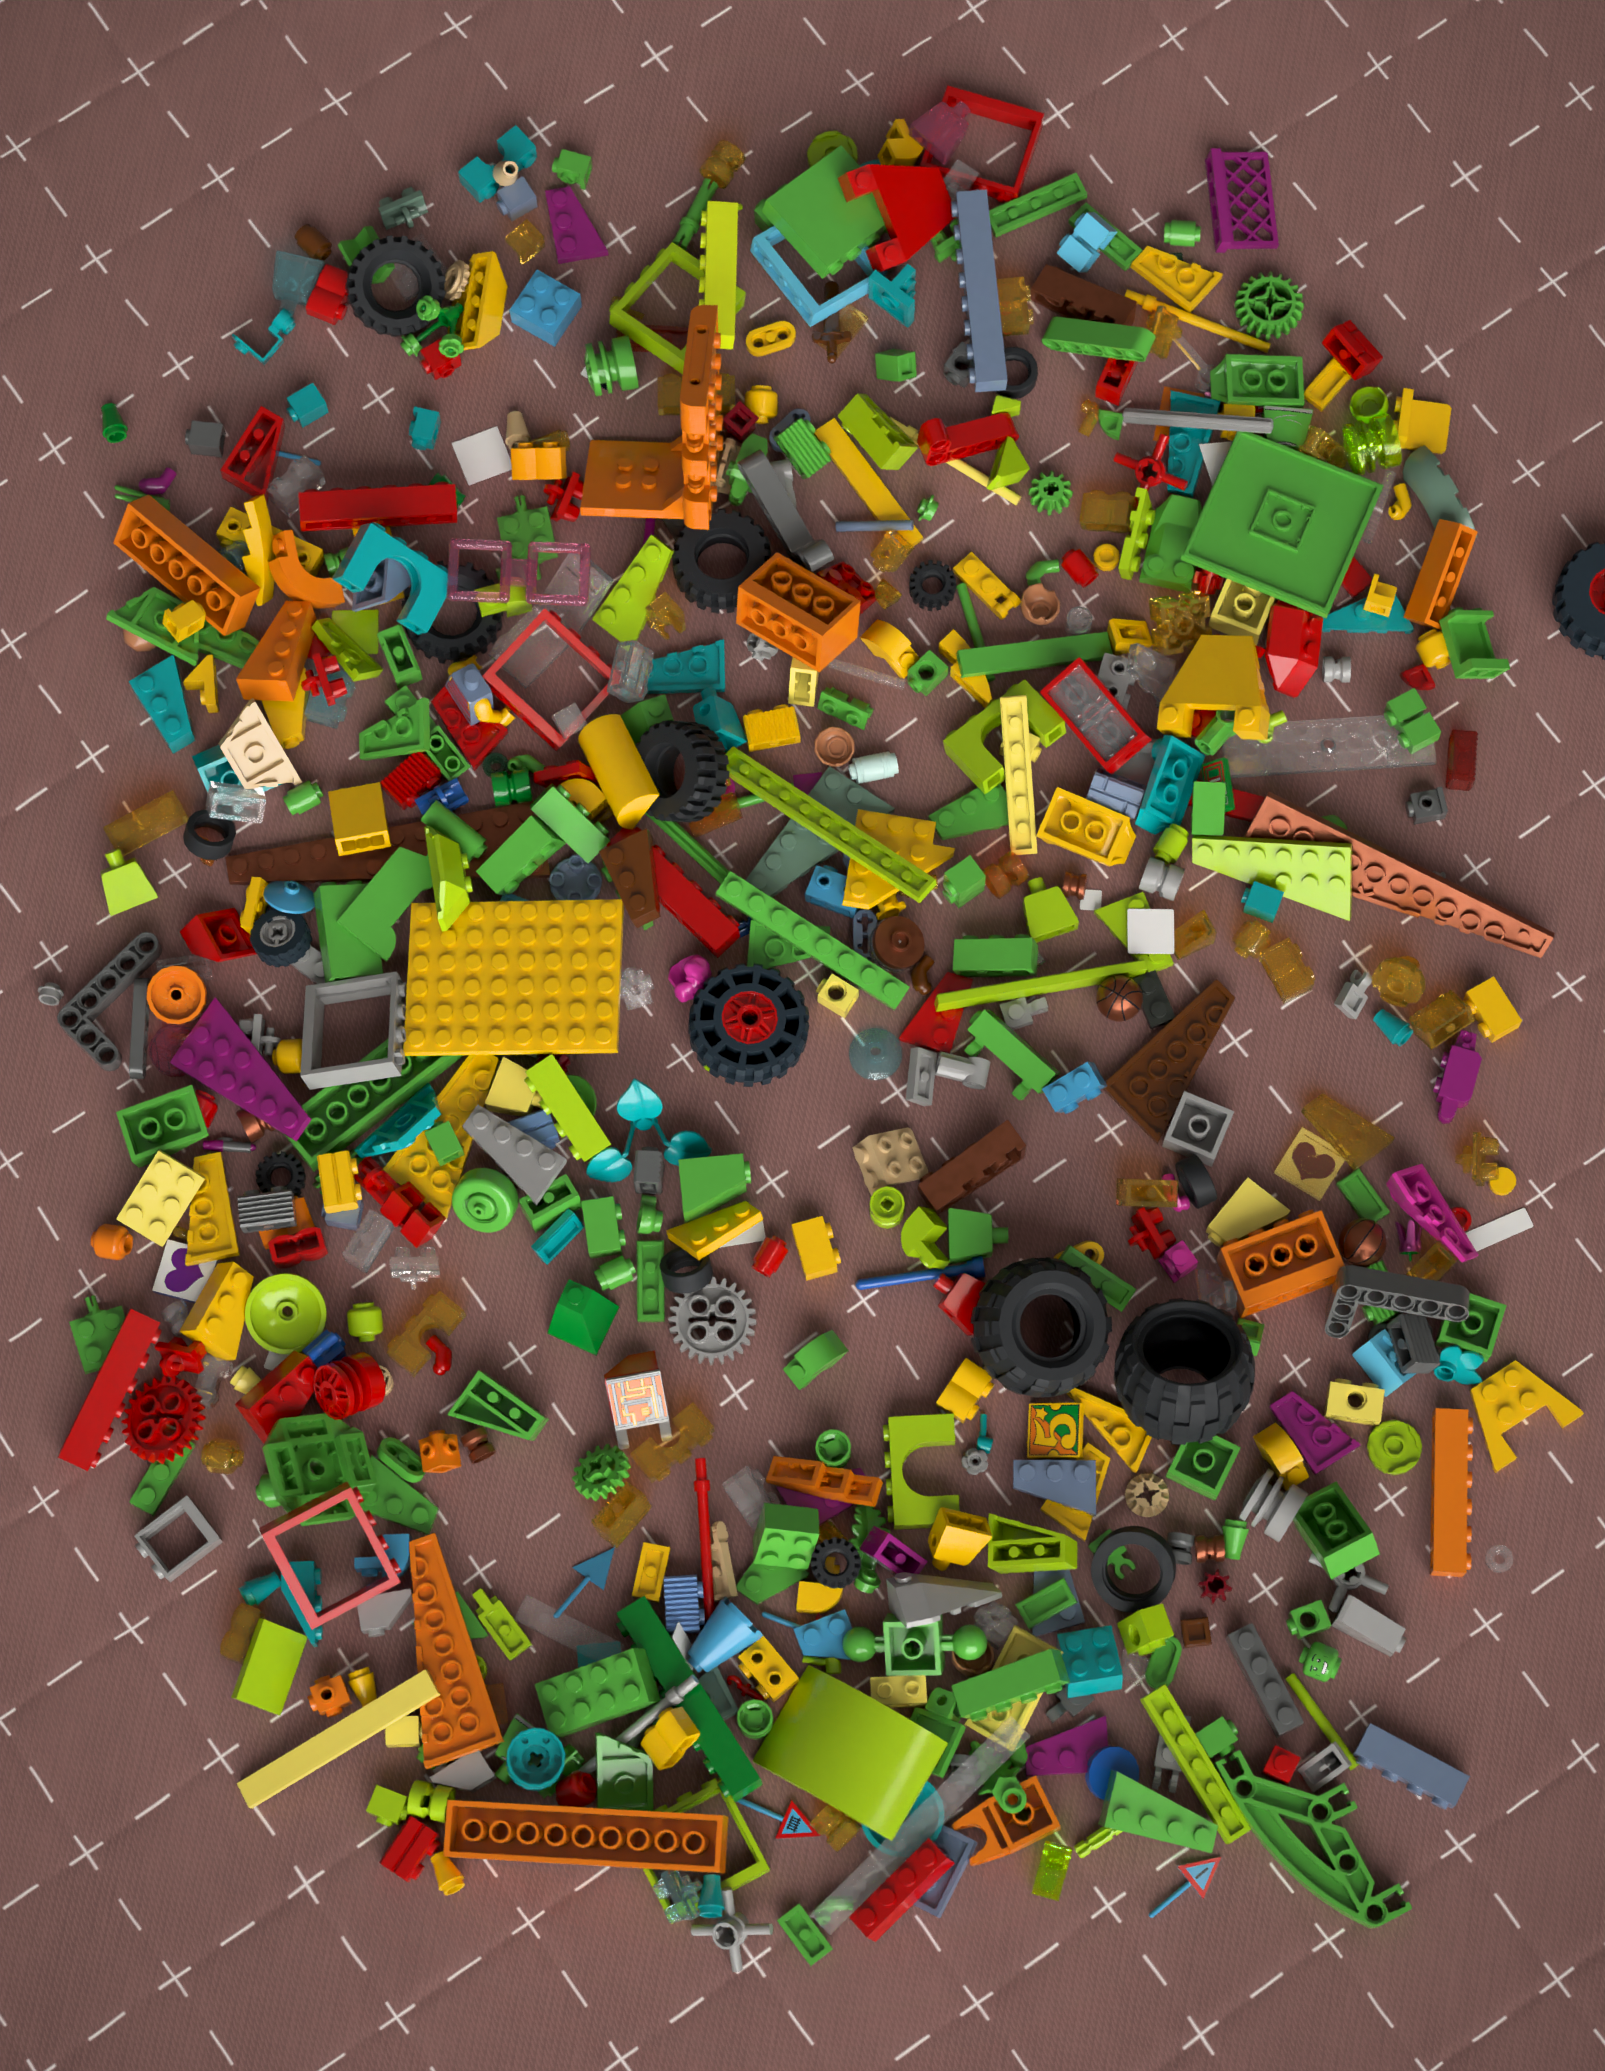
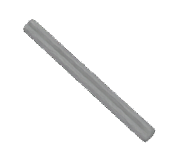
(1198, 420)

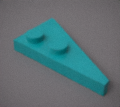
(1357, 620)

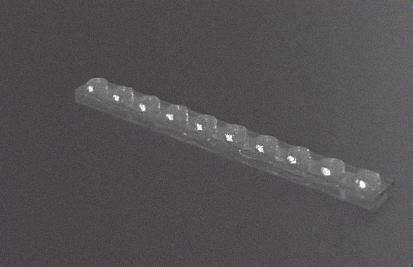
(920, 1825)

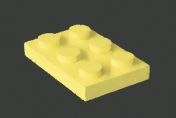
(160, 1198)

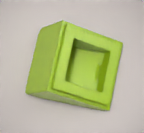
(1008, 405)

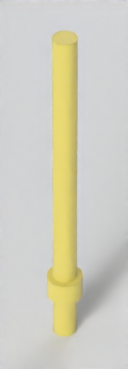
(965, 468)

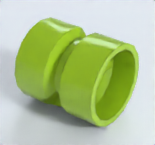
(887, 1207)
(419, 1799)

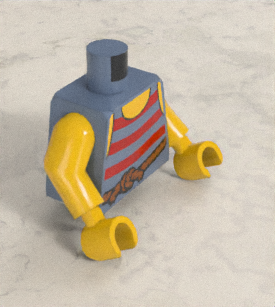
(474, 694)

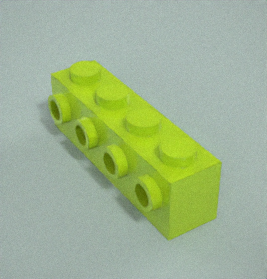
(567, 1107)

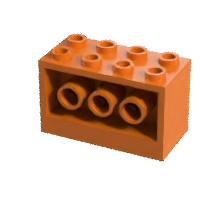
(798, 612)
(1276, 1280)

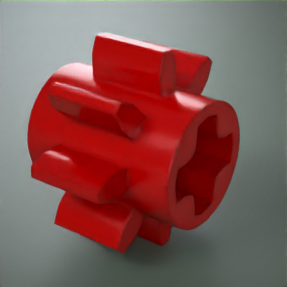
(1207, 581)

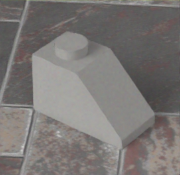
(383, 1611)

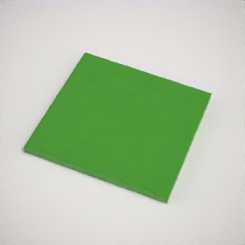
(1282, 522)

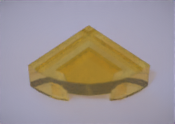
(886, 594)

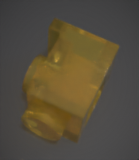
(898, 549)

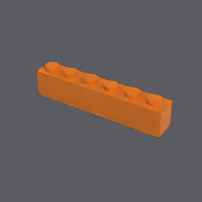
(1449, 1492)

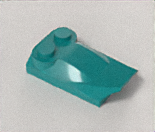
(1169, 784)

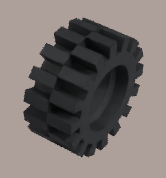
(932, 570)
(281, 1161)
(821, 1553)

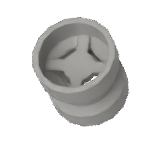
(1336, 669)

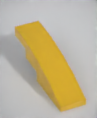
(259, 541)

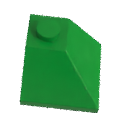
(582, 1317)

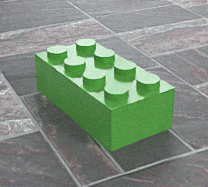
(598, 1692)

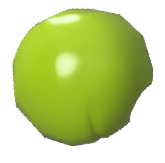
(1368, 403)

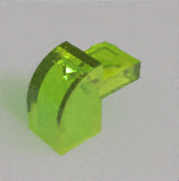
(1052, 1870)

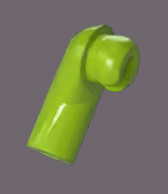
(1275, 719)

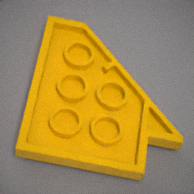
(903, 835)

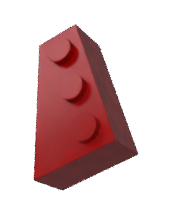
(256, 454)

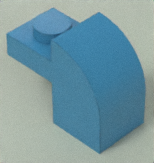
(398, 1549)

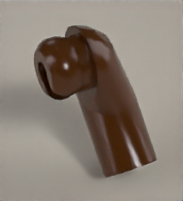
(919, 975)

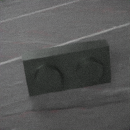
(1155, 1001)

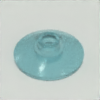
(878, 1066)

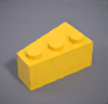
(220, 1311)

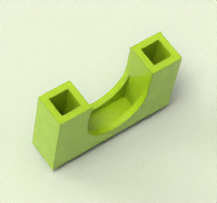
(966, 744)
(905, 1436)

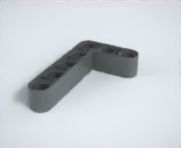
(782, 513)
(105, 998)
(1393, 1292)

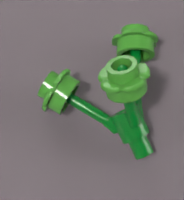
(429, 309)

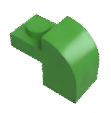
(814, 1358)

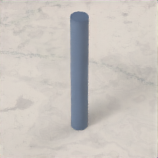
(882, 525)

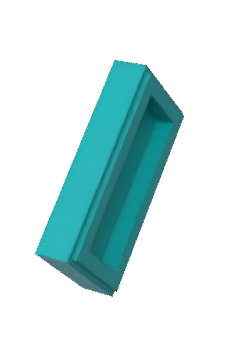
(557, 1236)

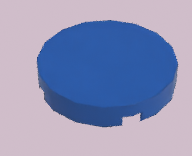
(1103, 1762)

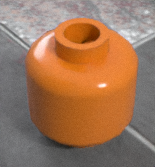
(112, 1241)

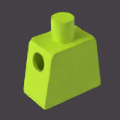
(125, 883)
(1047, 912)

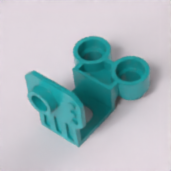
(281, 324)

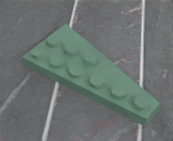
(799, 849)

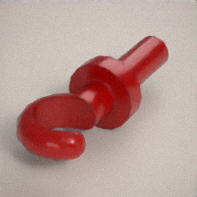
(746, 1689)

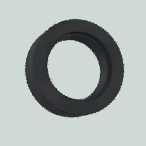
(1140, 1536)

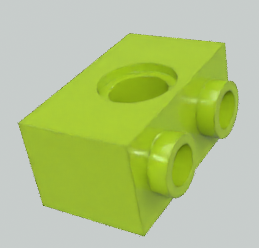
(1145, 1630)

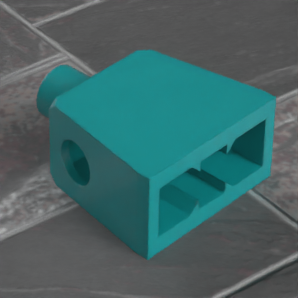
(720, 718)

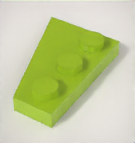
(1138, 539)
(347, 652)
(1115, 918)

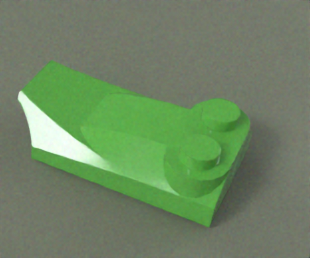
(1259, 380)
(1166, 544)

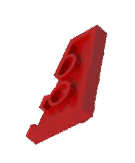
(474, 740)

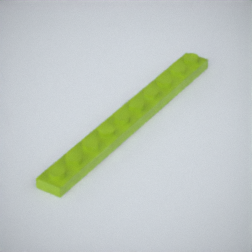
(829, 826)

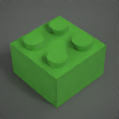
(1476, 1332)
(1203, 1465)
(785, 1536)

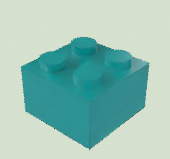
(1090, 1661)

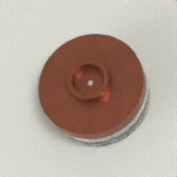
(896, 944)

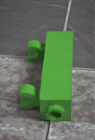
(1012, 1050)

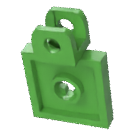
(942, 1722)

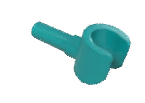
(984, 1443)

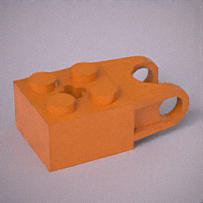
(1004, 1830)

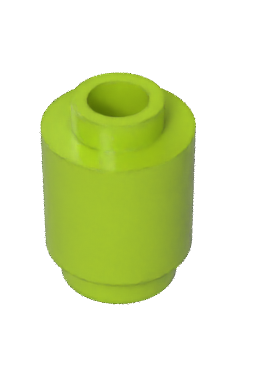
(1171, 844)

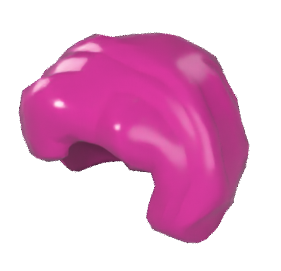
(689, 976)

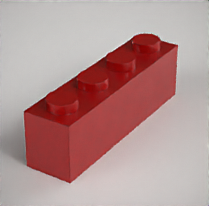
(901, 1890)

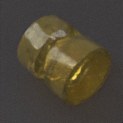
(724, 161)
(835, 1826)

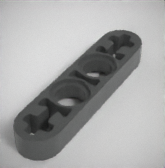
(139, 1029)

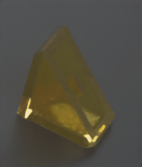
(1193, 935)
(1434, 1263)

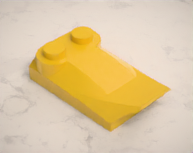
(1087, 829)

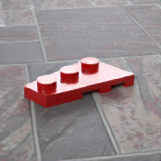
(937, 1029)

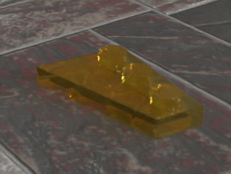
(1346, 1131)

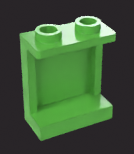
(1470, 644)

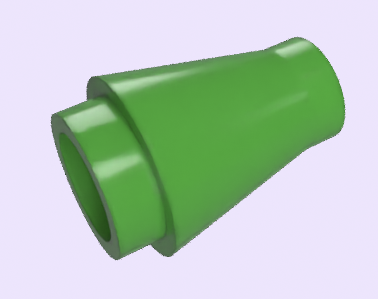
(1234, 1538)

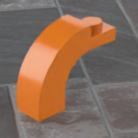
(296, 581)

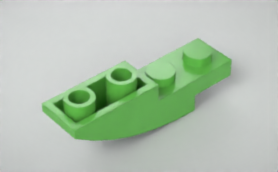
(442, 750)

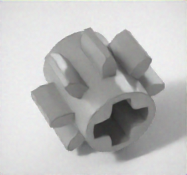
(760, 648)

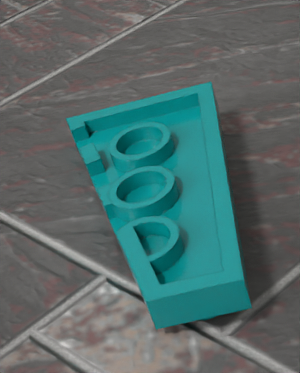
(1185, 454)
(689, 670)

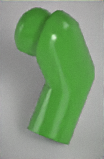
(1039, 569)

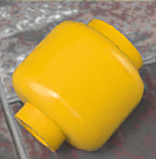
(762, 403)
(1433, 649)
(288, 1056)

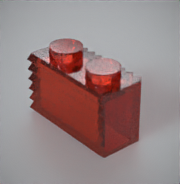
(1461, 760)

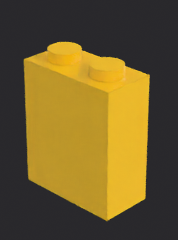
(359, 819)

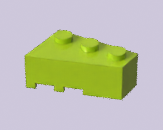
(877, 433)
(1028, 1548)

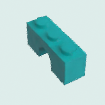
(478, 176)

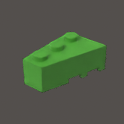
(520, 856)
(498, 1408)

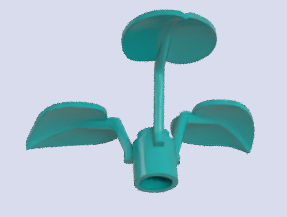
(641, 1107)

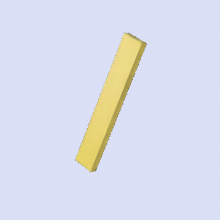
(1018, 775)

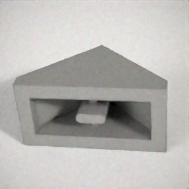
(1324, 1767)

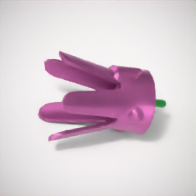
(1412, 1244)

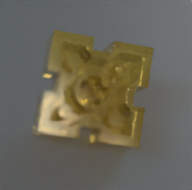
(1179, 621)

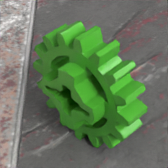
(601, 1472)

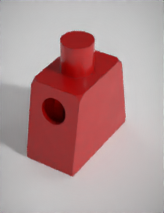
(959, 1299)

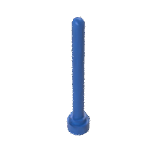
(973, 1267)

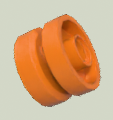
(192, 999)

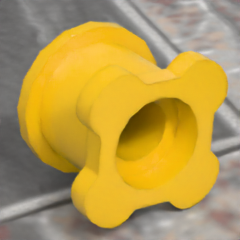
(890, 907)

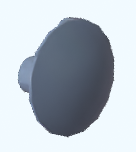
(575, 879)

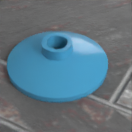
(289, 897)

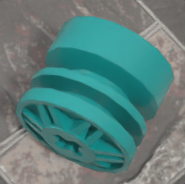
(540, 1743)

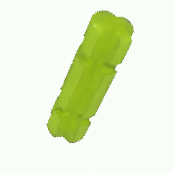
(1095, 1840)

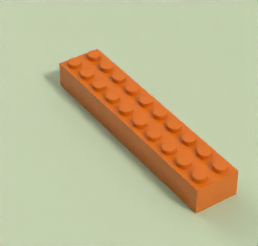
(586, 1836)

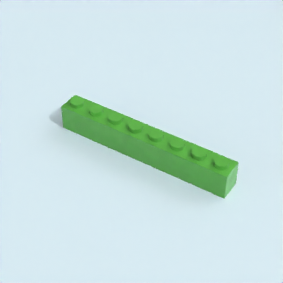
(812, 940)

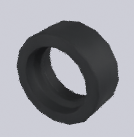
(1027, 359)
(202, 847)
(1196, 1181)
(687, 1281)

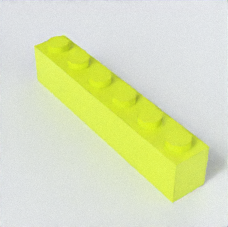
(720, 265)

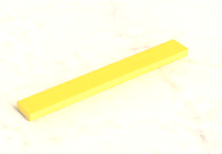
(338, 1738)

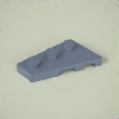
(1060, 1481)
(1068, 1618)
(960, 1850)

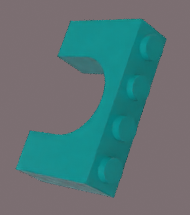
(427, 580)

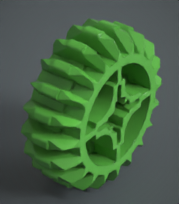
(1289, 304)

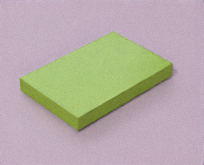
(269, 1666)

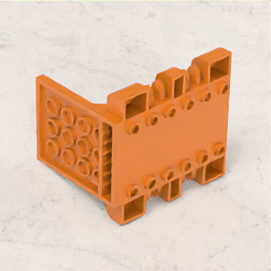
(676, 476)

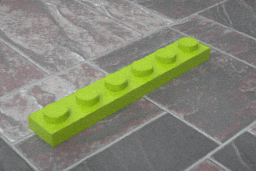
(1195, 1764)

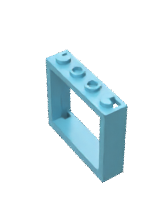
(793, 288)

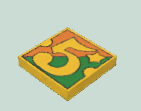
(1055, 1431)

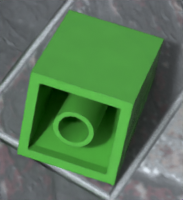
(711, 1183)

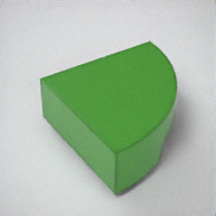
(1110, 423)

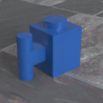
(325, 1348)

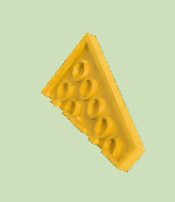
(456, 1102)

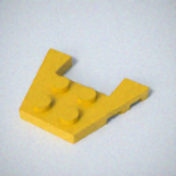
(1509, 1399)

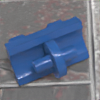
(448, 794)

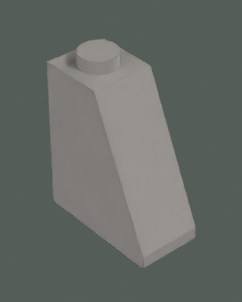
(1369, 1626)

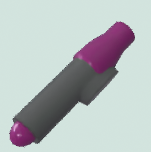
(228, 1145)

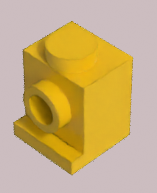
(184, 620)

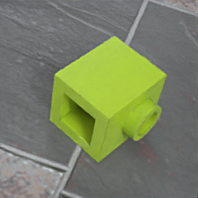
(388, 1806)

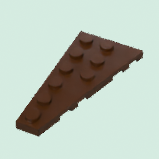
(1162, 1070)

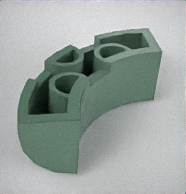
(1434, 488)

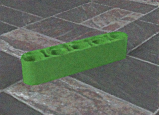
(1098, 339)

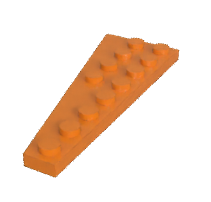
(463, 1714)

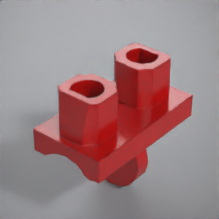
(563, 508)
(324, 667)
(375, 1180)
(1147, 1235)
(180, 1357)

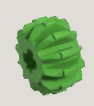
(1040, 495)

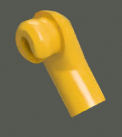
(1403, 503)

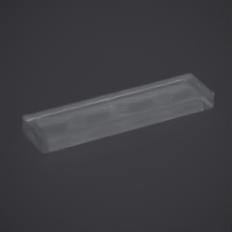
(566, 1630)

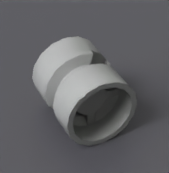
(1161, 878)

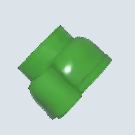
(648, 1217)

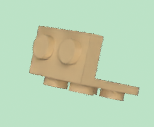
(890, 1159)

